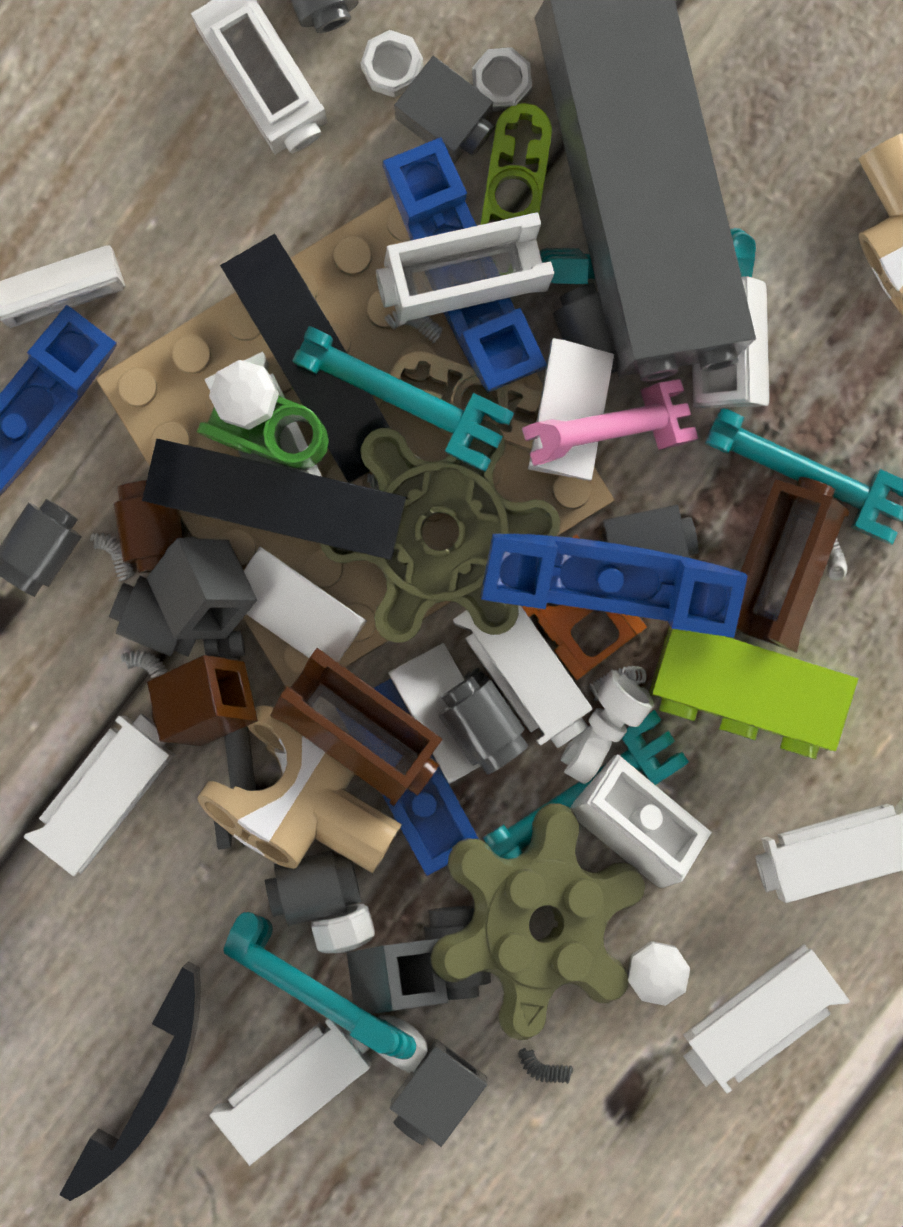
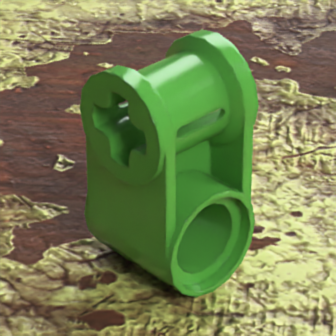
(265, 437)

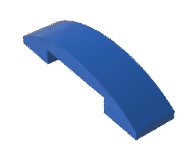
(433, 203)
(48, 388)
(613, 579)

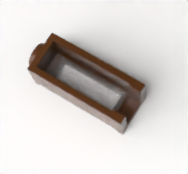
(788, 560)
(359, 727)

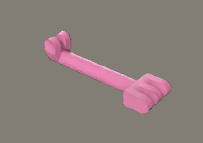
(656, 416)

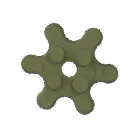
(425, 576)
(507, 896)

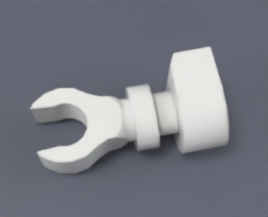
(623, 704)

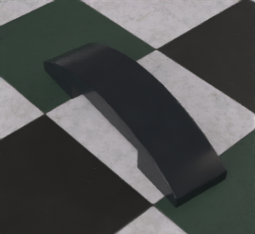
(282, 313)
(274, 499)
(105, 1152)

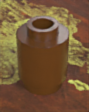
(144, 527)

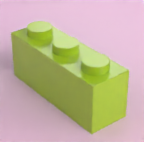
(753, 690)

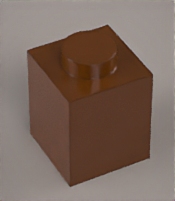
(201, 701)

